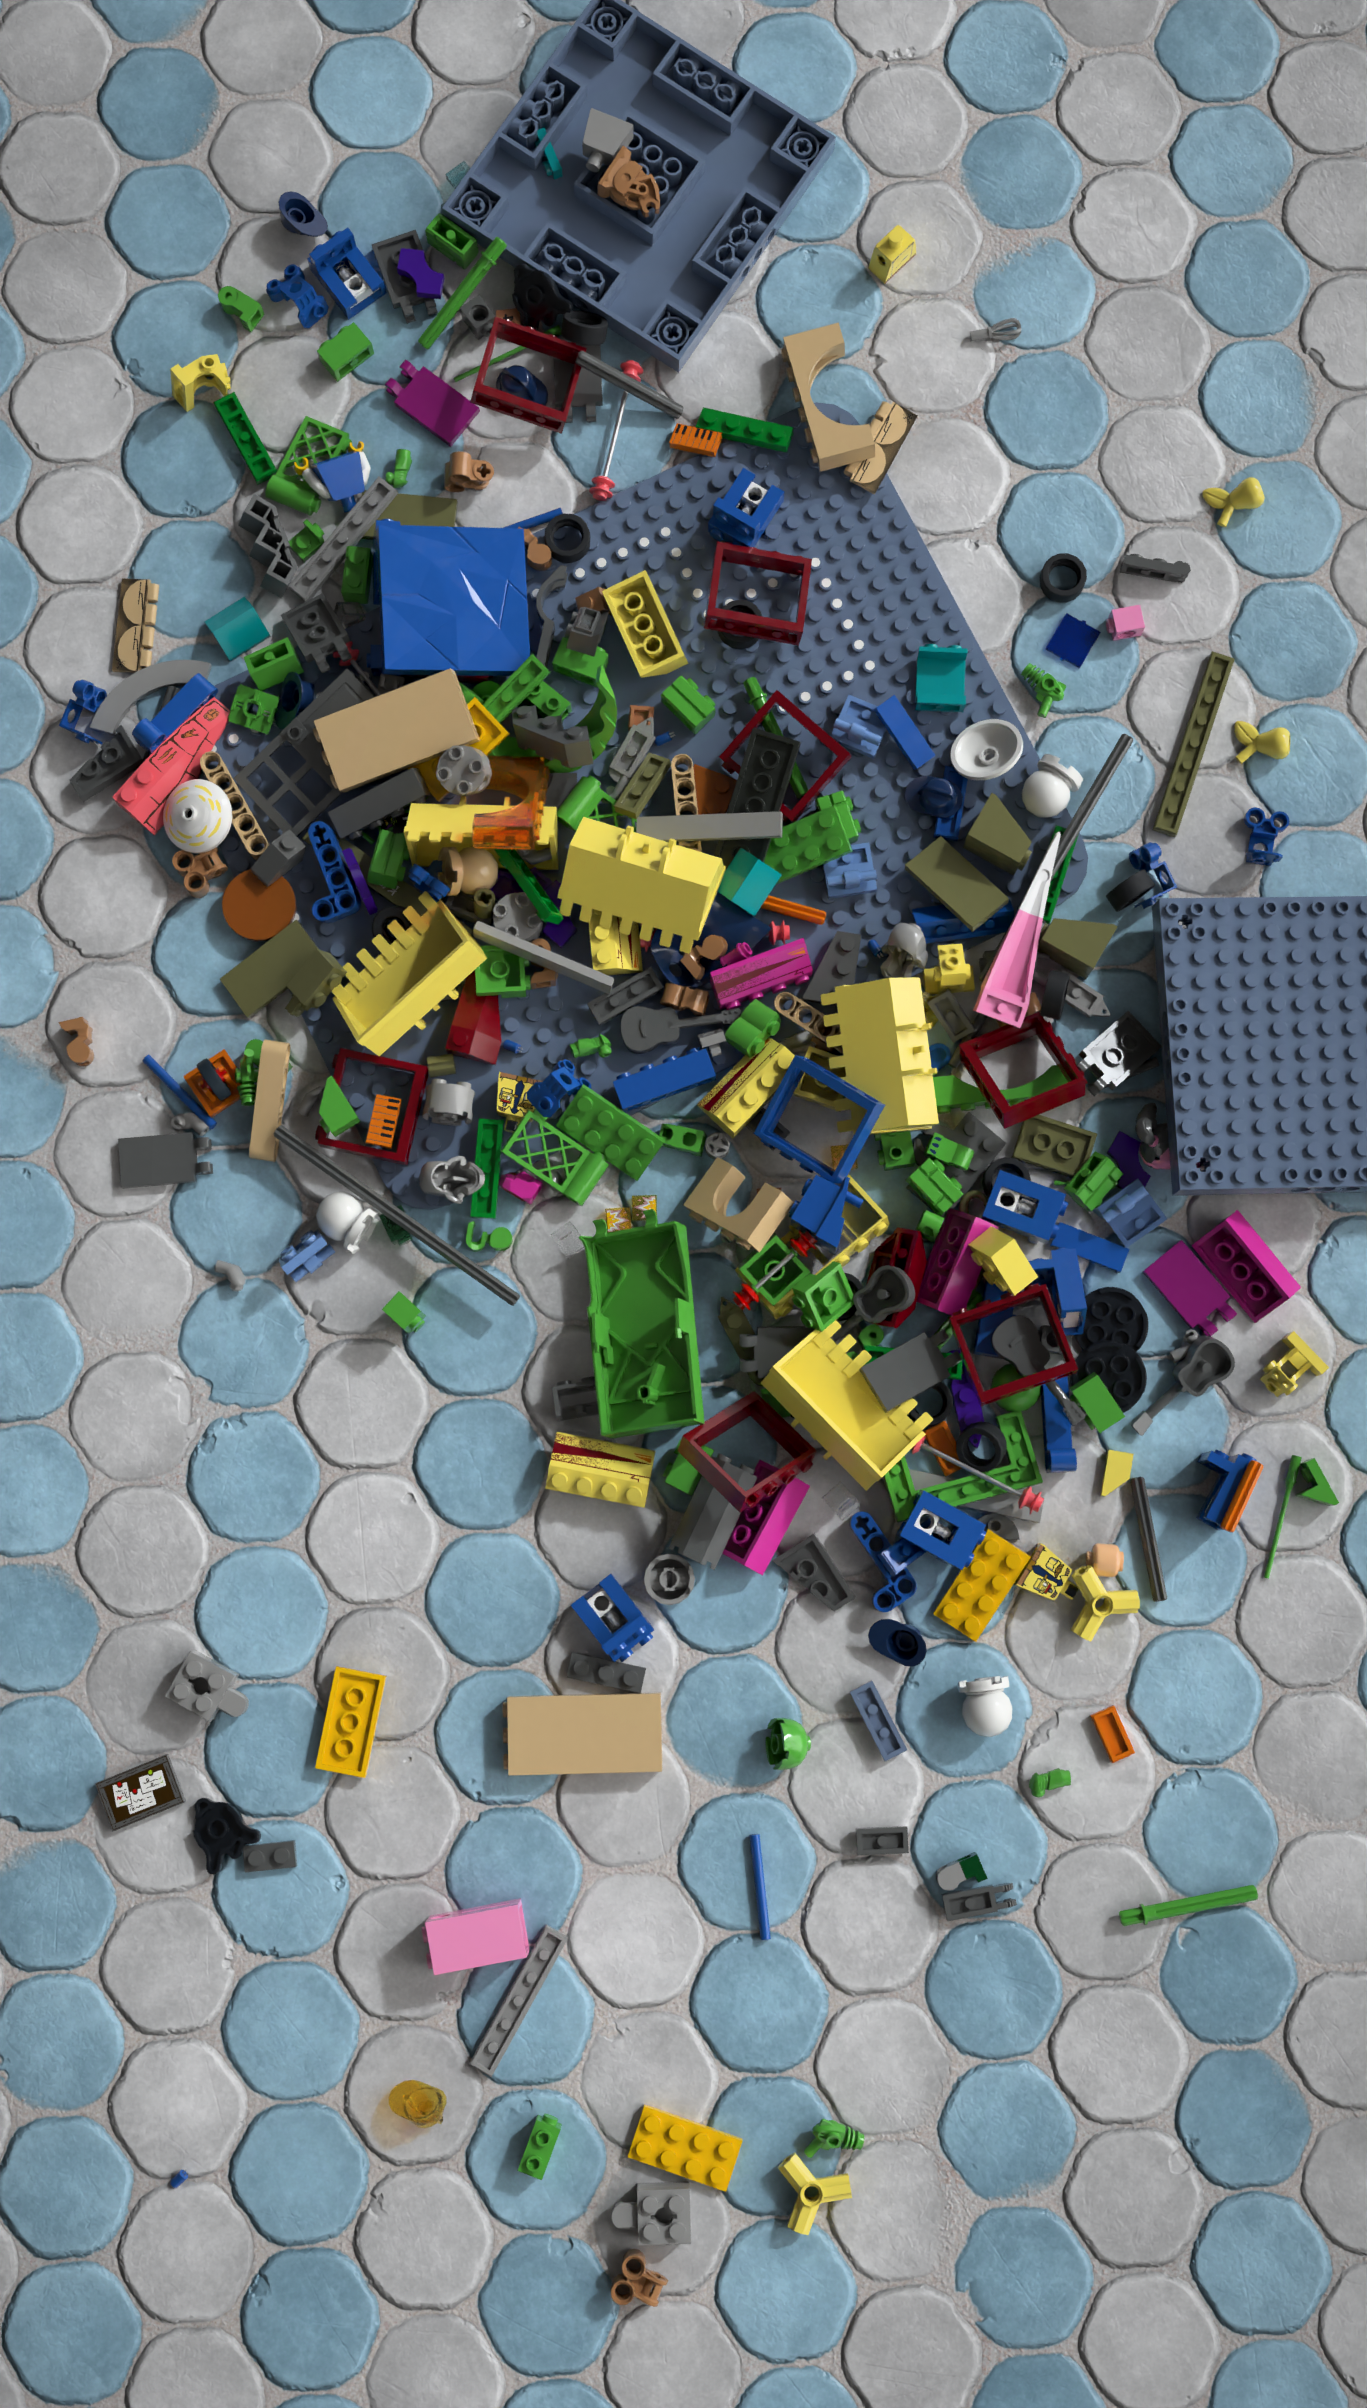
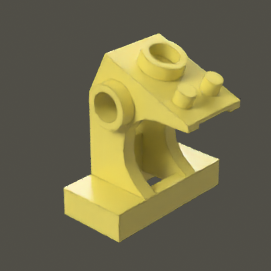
(194, 375)
(950, 973)
(1300, 1357)

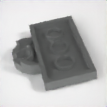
(969, 1133)

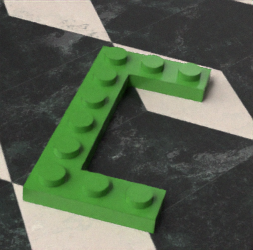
(1018, 1475)

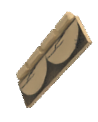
(889, 433)
(131, 628)

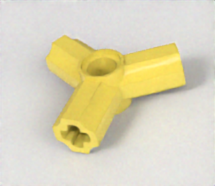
(1114, 1602)
(805, 2208)

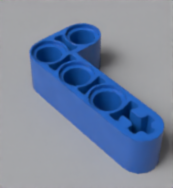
(181, 707)
(330, 870)
(1057, 1436)
(891, 1587)

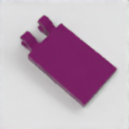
(432, 403)
(1189, 1288)

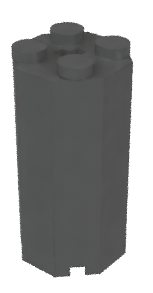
(710, 1517)

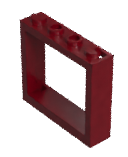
(517, 406)
(750, 624)
(842, 754)
(1006, 1036)
(411, 1116)
(1008, 1301)
(773, 1424)

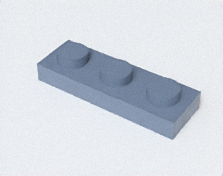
(878, 1720)

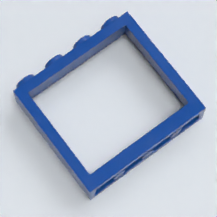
(783, 1095)

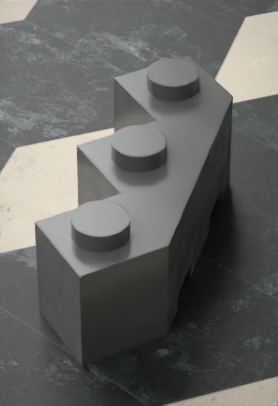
(270, 546)
(551, 739)

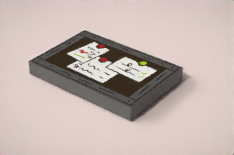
(140, 1792)

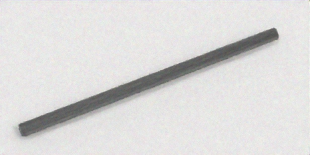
(1082, 814)
(396, 1215)

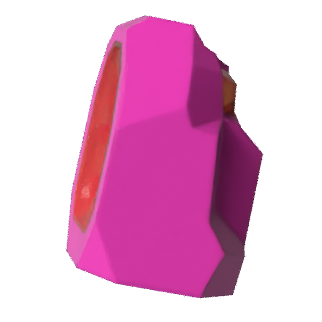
(521, 1186)

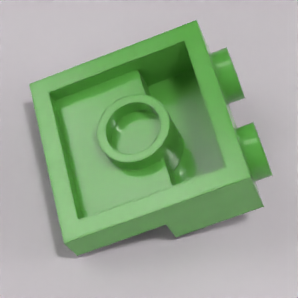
(502, 974)
(823, 1297)

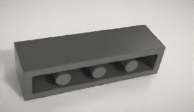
(379, 803)

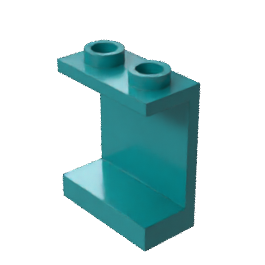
(941, 678)

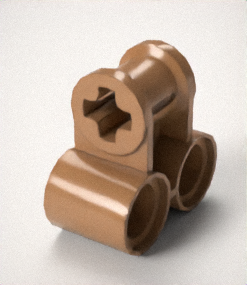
(465, 472)
(199, 869)
(639, 2281)

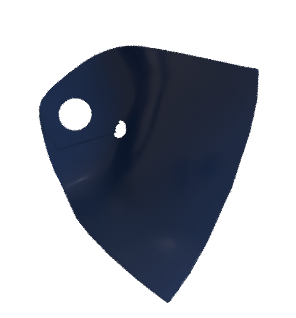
(723, 920)

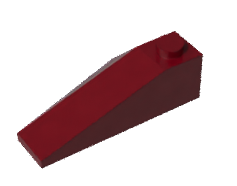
(475, 1026)

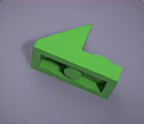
(1320, 1489)

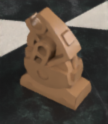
(629, 184)

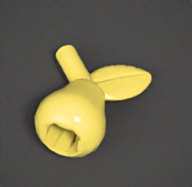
(1245, 496)
(1271, 743)

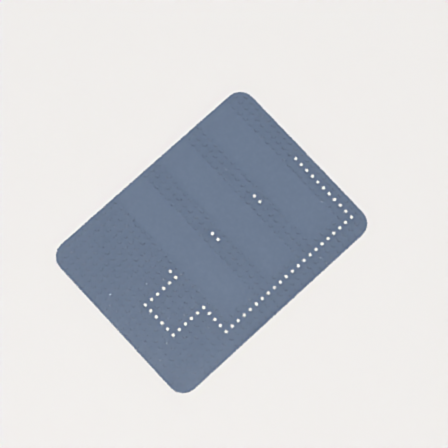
(865, 617)

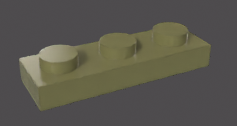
(642, 785)

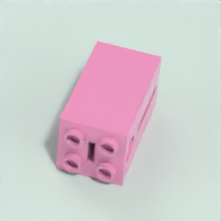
(476, 1937)

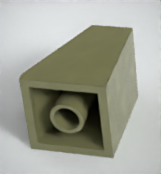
(998, 838)
(1075, 943)

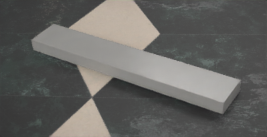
(346, 534)
(712, 826)
(543, 957)
(1003, 1504)
(518, 2000)

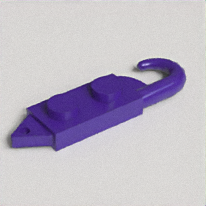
(966, 1403)

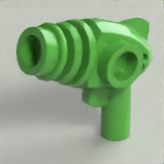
(1046, 686)
(247, 1076)
(833, 2135)

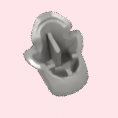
(905, 950)
(451, 1178)

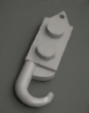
(631, 756)
(1078, 994)

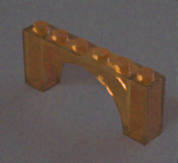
(521, 824)

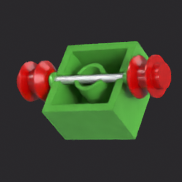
(773, 1269)

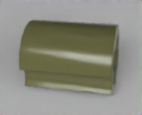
(484, 903)
(441, 1065)

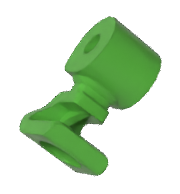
(499, 1239)

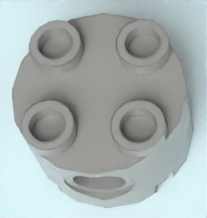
(464, 770)
(517, 917)
(448, 1102)
(669, 1579)

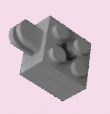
(207, 1688)
(658, 2213)

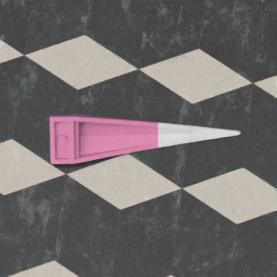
(1009, 979)

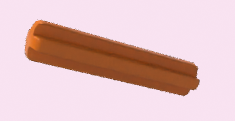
(794, 910)
(1241, 1496)

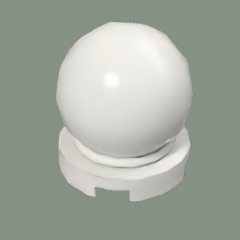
(1049, 789)
(344, 1218)
(986, 1707)

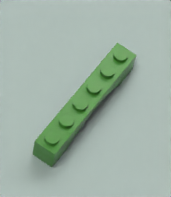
(954, 1093)

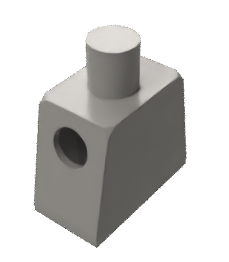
(604, 138)

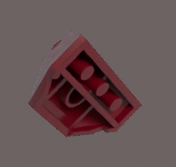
(907, 1252)

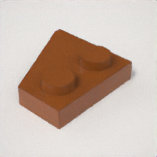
(712, 790)

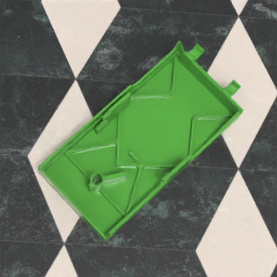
(643, 1328)

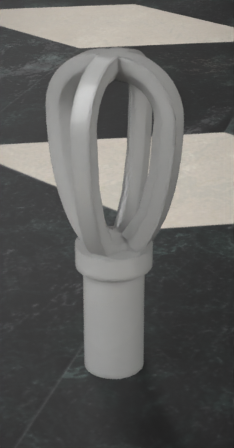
(990, 331)

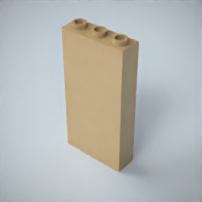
(395, 731)
(583, 1733)

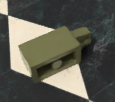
(314, 982)

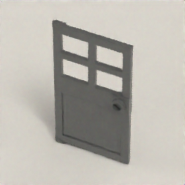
(339, 695)

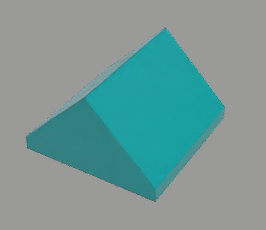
(237, 628)
(748, 881)

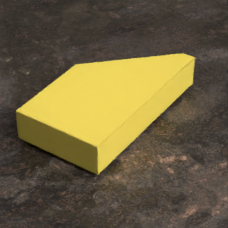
(1116, 1470)

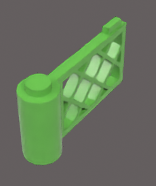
(290, 489)
(583, 801)
(584, 1172)

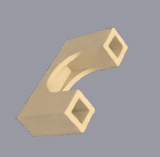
(751, 1226)

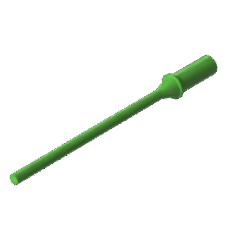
(554, 331)
(1290, 1482)

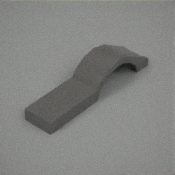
(555, 581)

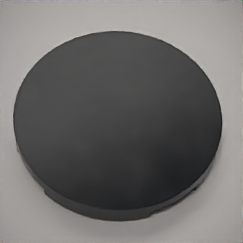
(1114, 1316)
(1118, 1369)

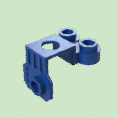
(294, 287)
(88, 698)
(1264, 832)
(1146, 859)
(428, 880)
(547, 1094)

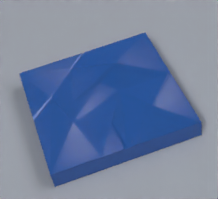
(452, 600)

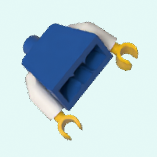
(339, 476)

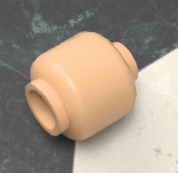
(1105, 1559)

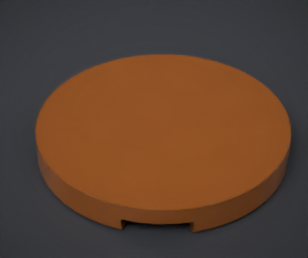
(258, 910)

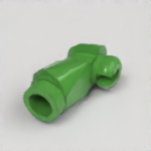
(402, 466)
(591, 1046)
(1048, 1781)

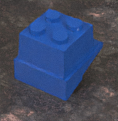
(822, 1210)

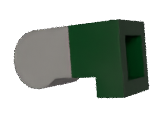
(960, 1870)

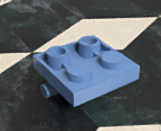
(859, 727)
(851, 873)
(1132, 1213)
(305, 1253)

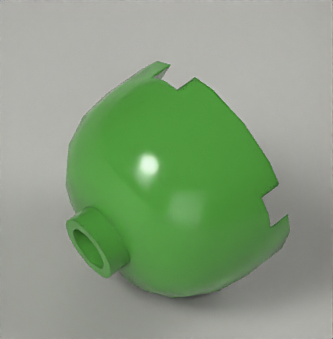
(1017, 1402)
(787, 1743)

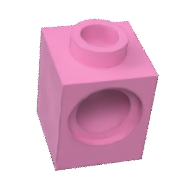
(1125, 622)

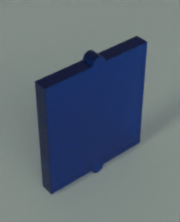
(1073, 640)

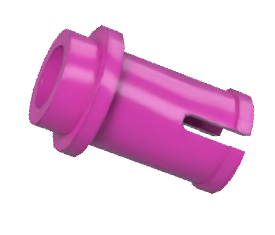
(740, 953)

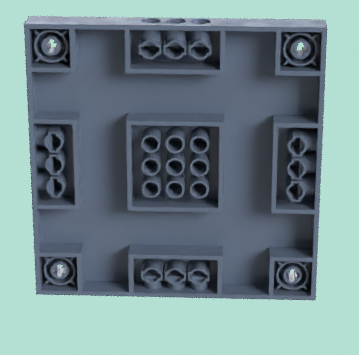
(708, 137)
(1264, 1043)

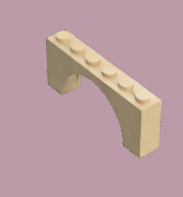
(832, 442)

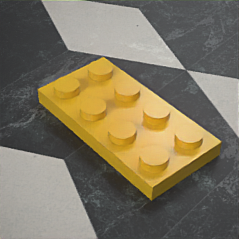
(490, 734)
(982, 1585)
(350, 1722)
(685, 2148)

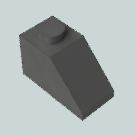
(279, 858)

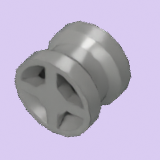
(719, 1142)

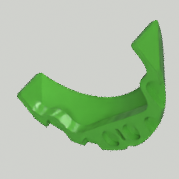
(599, 721)

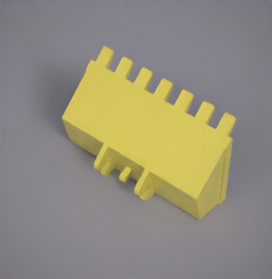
(450, 825)
(639, 882)
(407, 975)
(884, 1053)
(839, 1408)

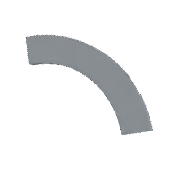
(141, 685)

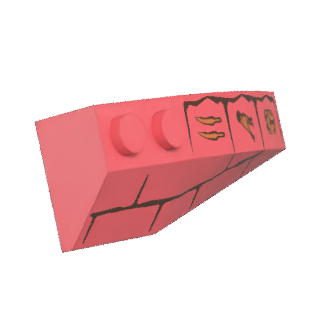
(171, 765)

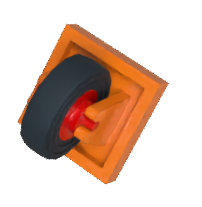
(214, 1083)

